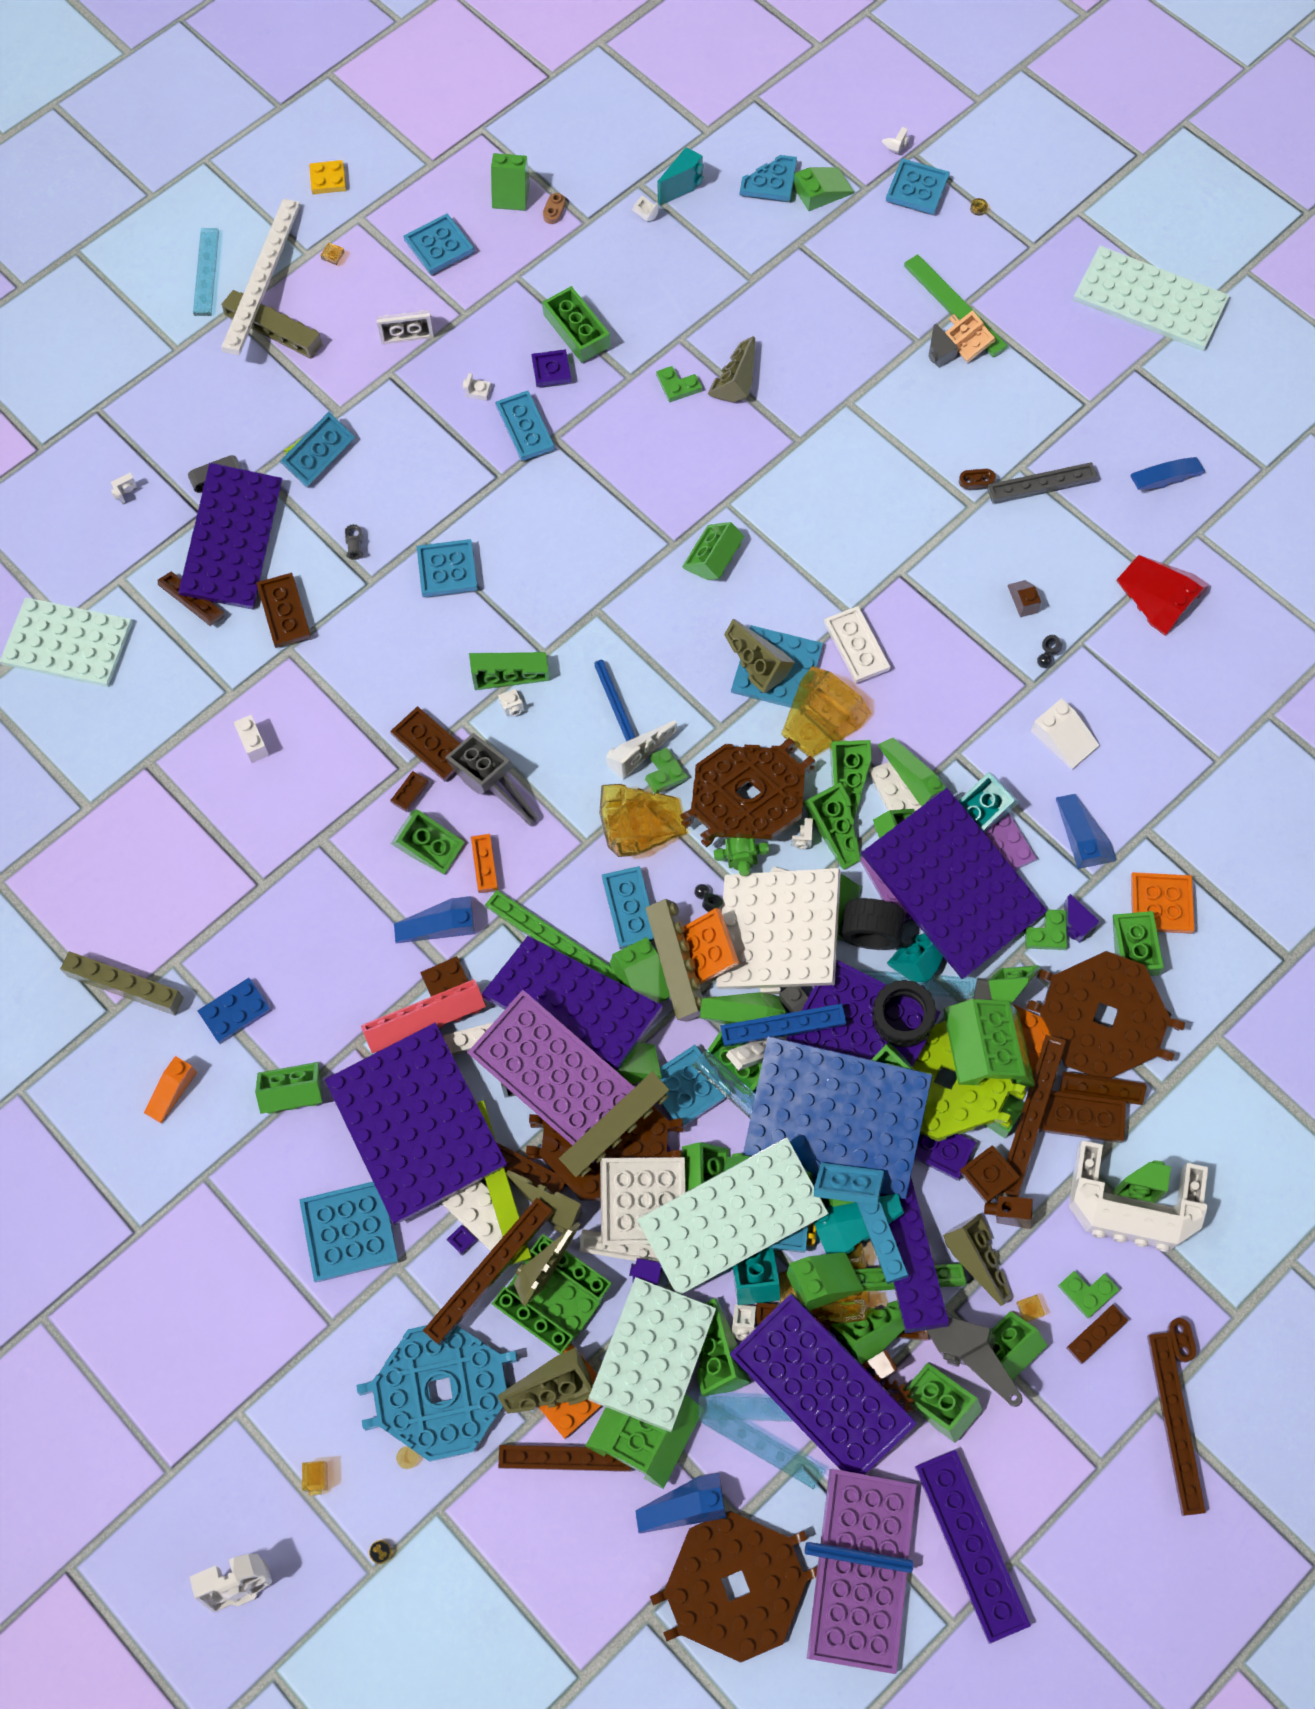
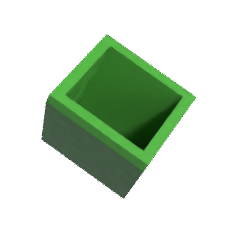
(509, 181)

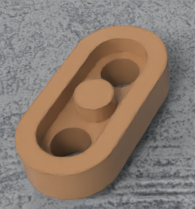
(554, 208)

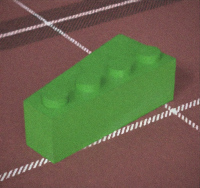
(508, 669)

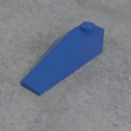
(1085, 837)
(441, 921)
(688, 1504)

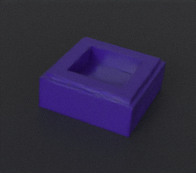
(461, 1239)

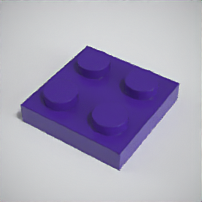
(551, 368)

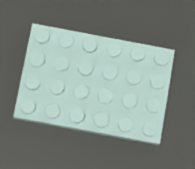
(66, 642)
(652, 1354)

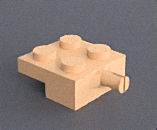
(969, 335)

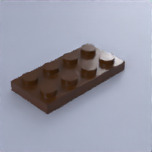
(283, 610)
(426, 741)
(1085, 1117)

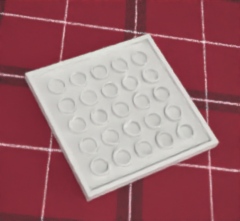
(782, 928)

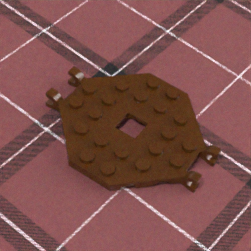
(731, 768)
(1137, 1024)
(645, 1141)
(700, 1602)

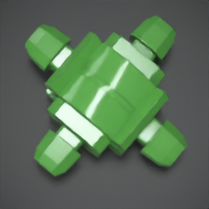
(741, 853)

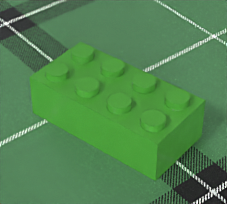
(576, 324)

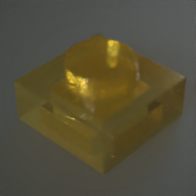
(332, 253)
(1030, 1308)

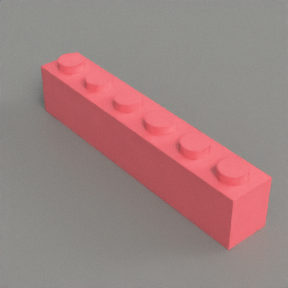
(440, 1008)

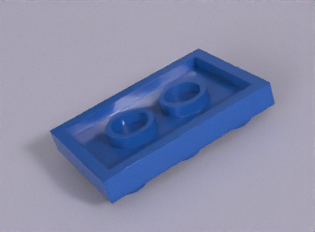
(234, 1010)

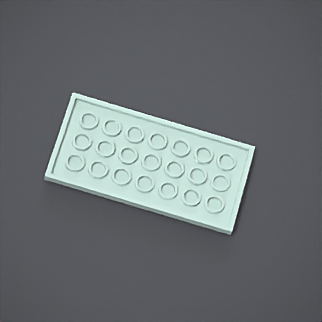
(1151, 298)
(732, 1216)

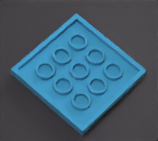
(801, 650)
(347, 1232)

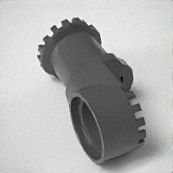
(353, 542)

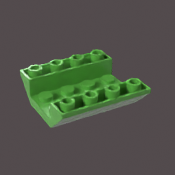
(987, 1042)
(564, 1304)
(642, 1444)

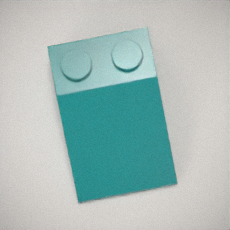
(681, 176)
(988, 801)
(757, 1279)

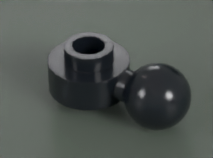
(1045, 659)
(710, 901)

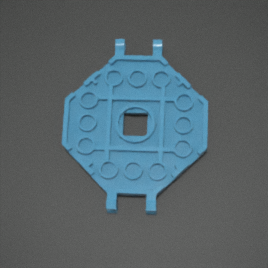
(404, 1397)

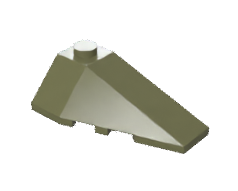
(737, 374)
(761, 659)
(565, 1209)
(972, 1248)
(537, 1272)
(555, 1382)

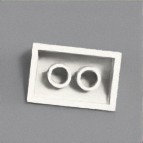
(405, 327)

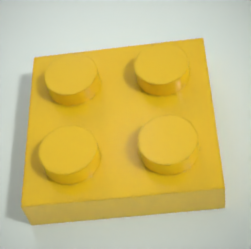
(327, 177)

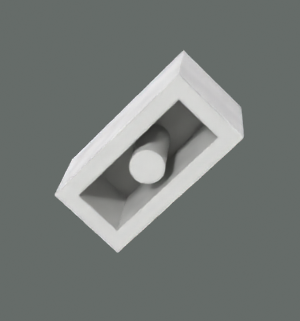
(251, 738)

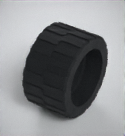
(872, 924)
(904, 989)

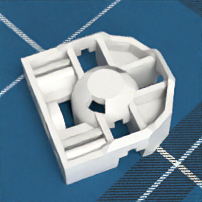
(222, 1591)

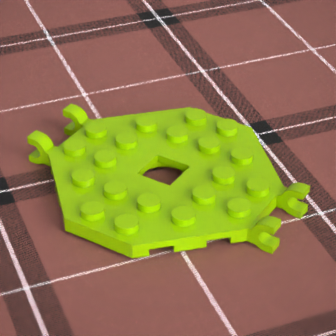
(964, 1105)

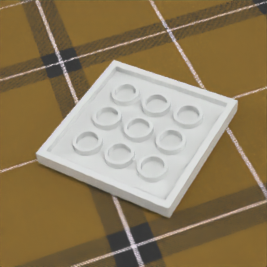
(633, 1189)

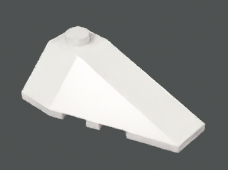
(635, 751)

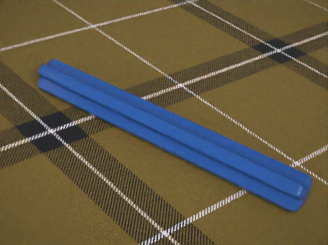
(614, 700)
(858, 1557)

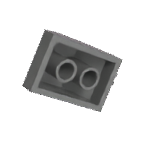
(482, 767)
(973, 1347)

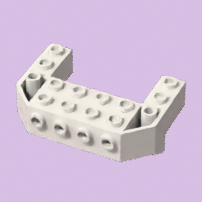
(1131, 1218)

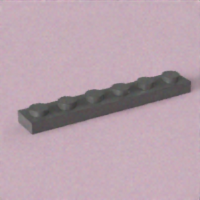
(1042, 482)

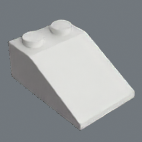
(1065, 734)

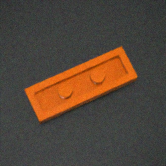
(484, 863)

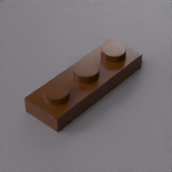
(1096, 1334)

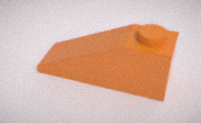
(170, 1088)

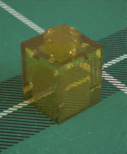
(315, 1477)

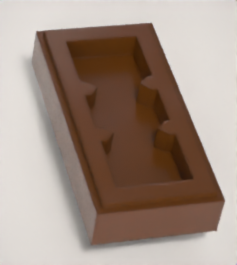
(409, 791)

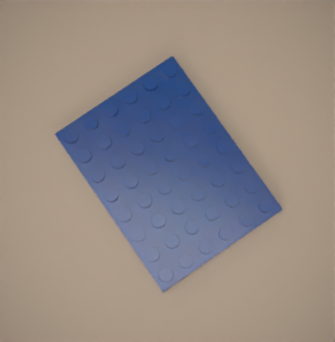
(839, 1110)

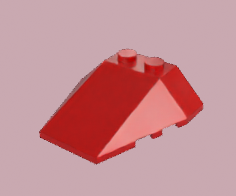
(1160, 591)

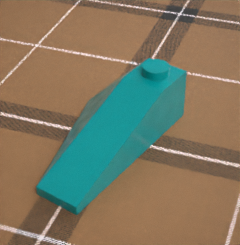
(917, 960)
(845, 1227)

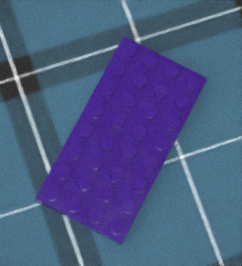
(230, 536)
(586, 1002)
(823, 1387)

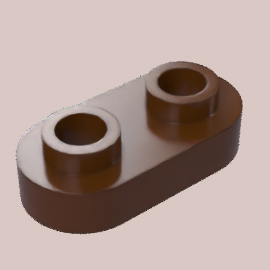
(976, 478)
(1183, 1340)

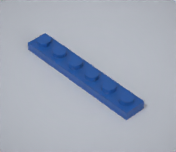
(783, 1025)

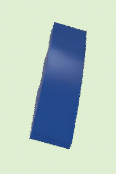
(1168, 472)

